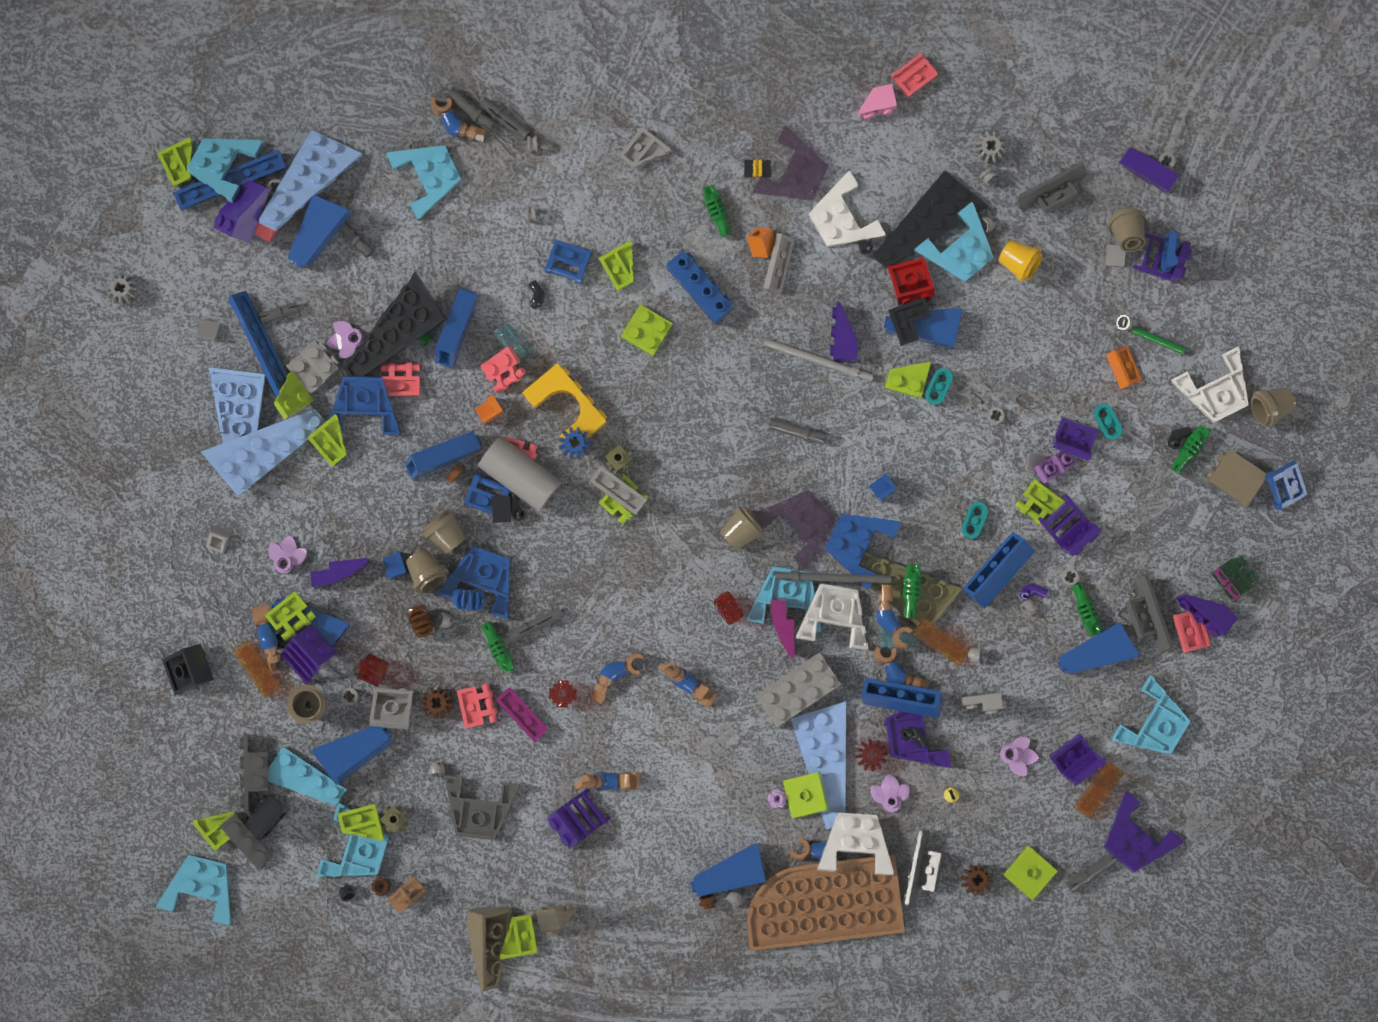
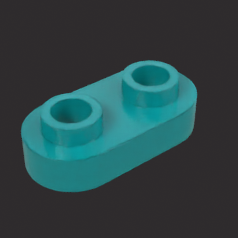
(938, 387)
(1107, 422)
(974, 521)

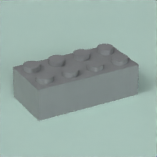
(797, 690)

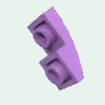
(1054, 466)

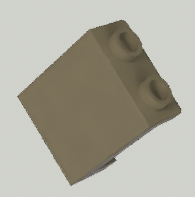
(1236, 477)

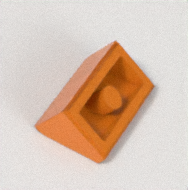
(1124, 367)

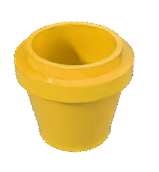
(1021, 259)

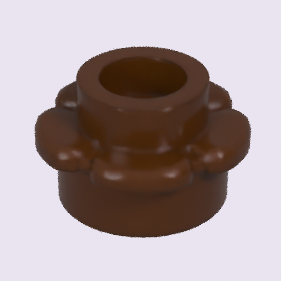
(381, 891)
(707, 901)

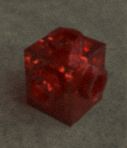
(372, 670)
(562, 702)

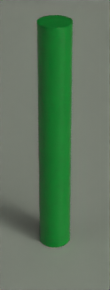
(1158, 340)

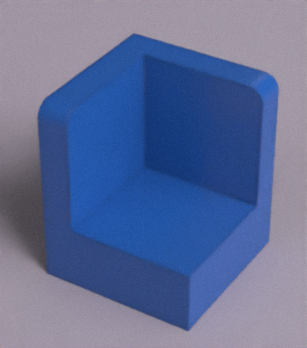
(883, 487)
(395, 566)

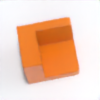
(761, 242)
(489, 410)

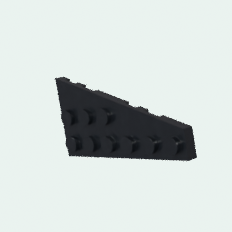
(928, 219)
(402, 324)

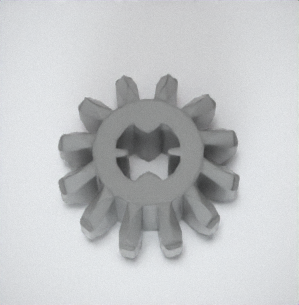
(982, 145)
(128, 288)

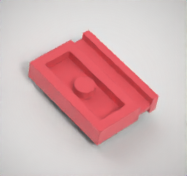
(914, 75)
(1190, 632)

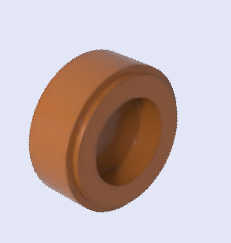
(454, 474)

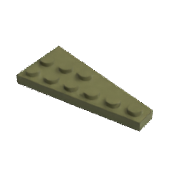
(934, 593)

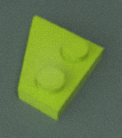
(176, 160)
(619, 265)
(908, 379)
(292, 396)
(329, 440)
(362, 822)
(211, 831)
(519, 938)

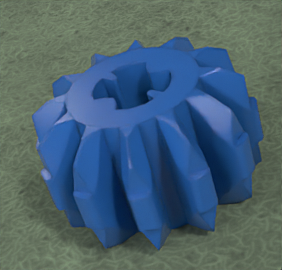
(581, 440)
(468, 599)

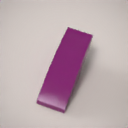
(783, 624)

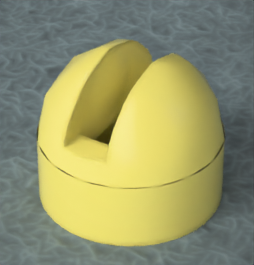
(947, 796)

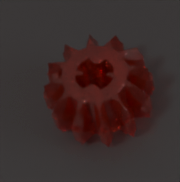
(728, 608)
(866, 750)

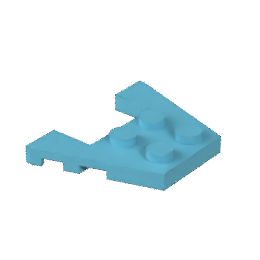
(214, 160)
(434, 170)
(964, 255)
(797, 595)
(1162, 727)
(361, 855)
(201, 879)

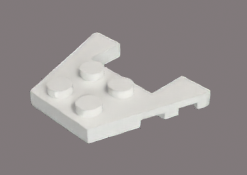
(835, 220)
(1220, 396)
(836, 607)
(858, 835)

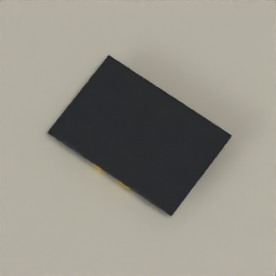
(757, 168)
(501, 509)

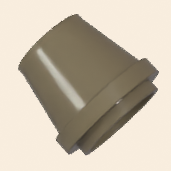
(1128, 228)
(1272, 405)
(742, 528)
(444, 531)
(426, 572)
(297, 704)

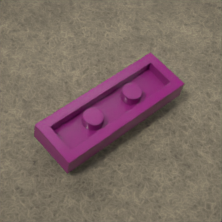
(522, 714)

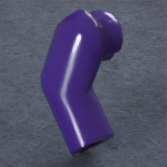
(1031, 590)

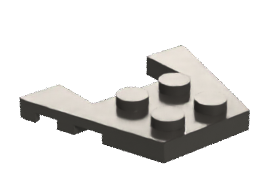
(478, 817)

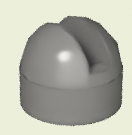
(987, 224)
(1123, 321)
(1028, 608)
(443, 620)
(975, 655)
(437, 769)
(734, 898)

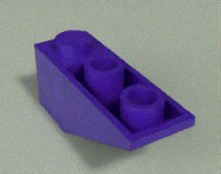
(844, 338)
(1212, 615)

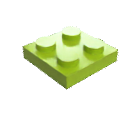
(646, 330)

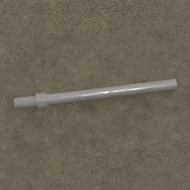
(853, 371)

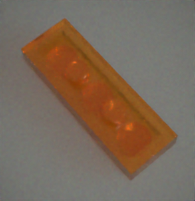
(941, 642)
(256, 669)
(1098, 790)

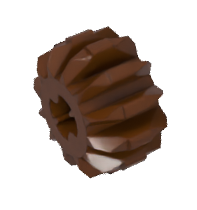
(420, 621)
(443, 702)
(980, 885)

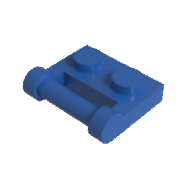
(1170, 245)
(568, 255)
(1291, 482)
(480, 499)

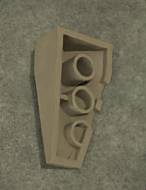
(555, 917)
(487, 934)

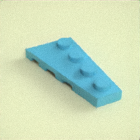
(298, 775)

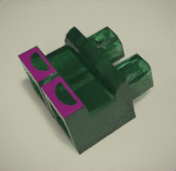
(1242, 581)

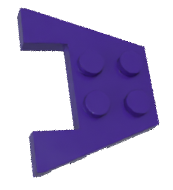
(908, 748)
(1131, 843)

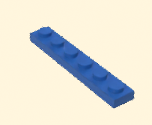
(252, 170)
(259, 340)

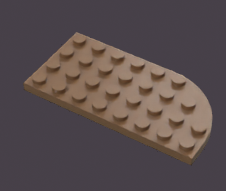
(825, 906)

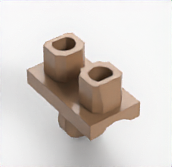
(406, 895)

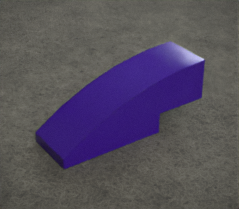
(1149, 170)
(337, 572)

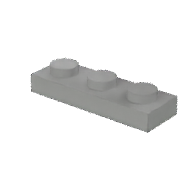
(779, 263)
(618, 490)

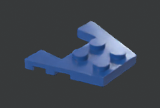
(365, 396)
(852, 537)
(485, 572)

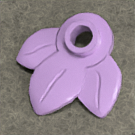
(343, 339)
(286, 551)
(1021, 755)
(890, 790)

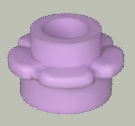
(782, 798)

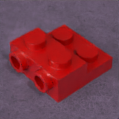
(911, 281)

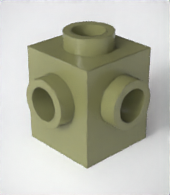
(621, 465)
(401, 822)

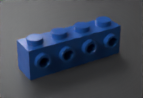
(699, 287)
(998, 570)
(902, 697)

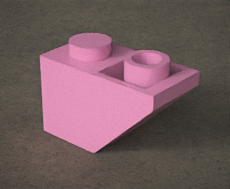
(878, 101)

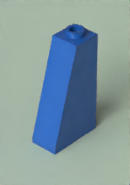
(317, 229)
(455, 328)
(937, 329)
(442, 455)
(328, 626)
(1103, 649)
(351, 752)
(734, 872)

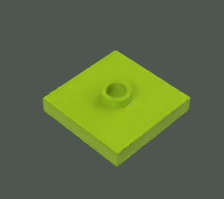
(806, 795)
(1030, 872)

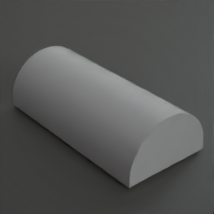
(519, 473)

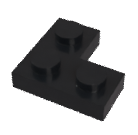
(903, 318)

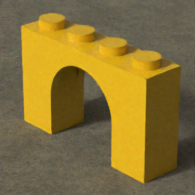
(557, 381)

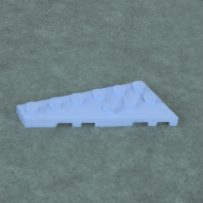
(309, 174)
(237, 401)
(255, 454)
(823, 747)

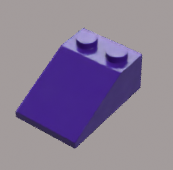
(242, 216)

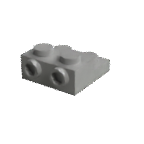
(314, 366)
(989, 703)
(391, 708)

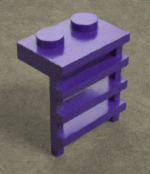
(1177, 272)
(1075, 438)
(1077, 534)
(308, 653)
(1076, 760)
(569, 826)

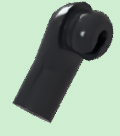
(538, 296)
(1176, 436)
(516, 512)
(915, 734)

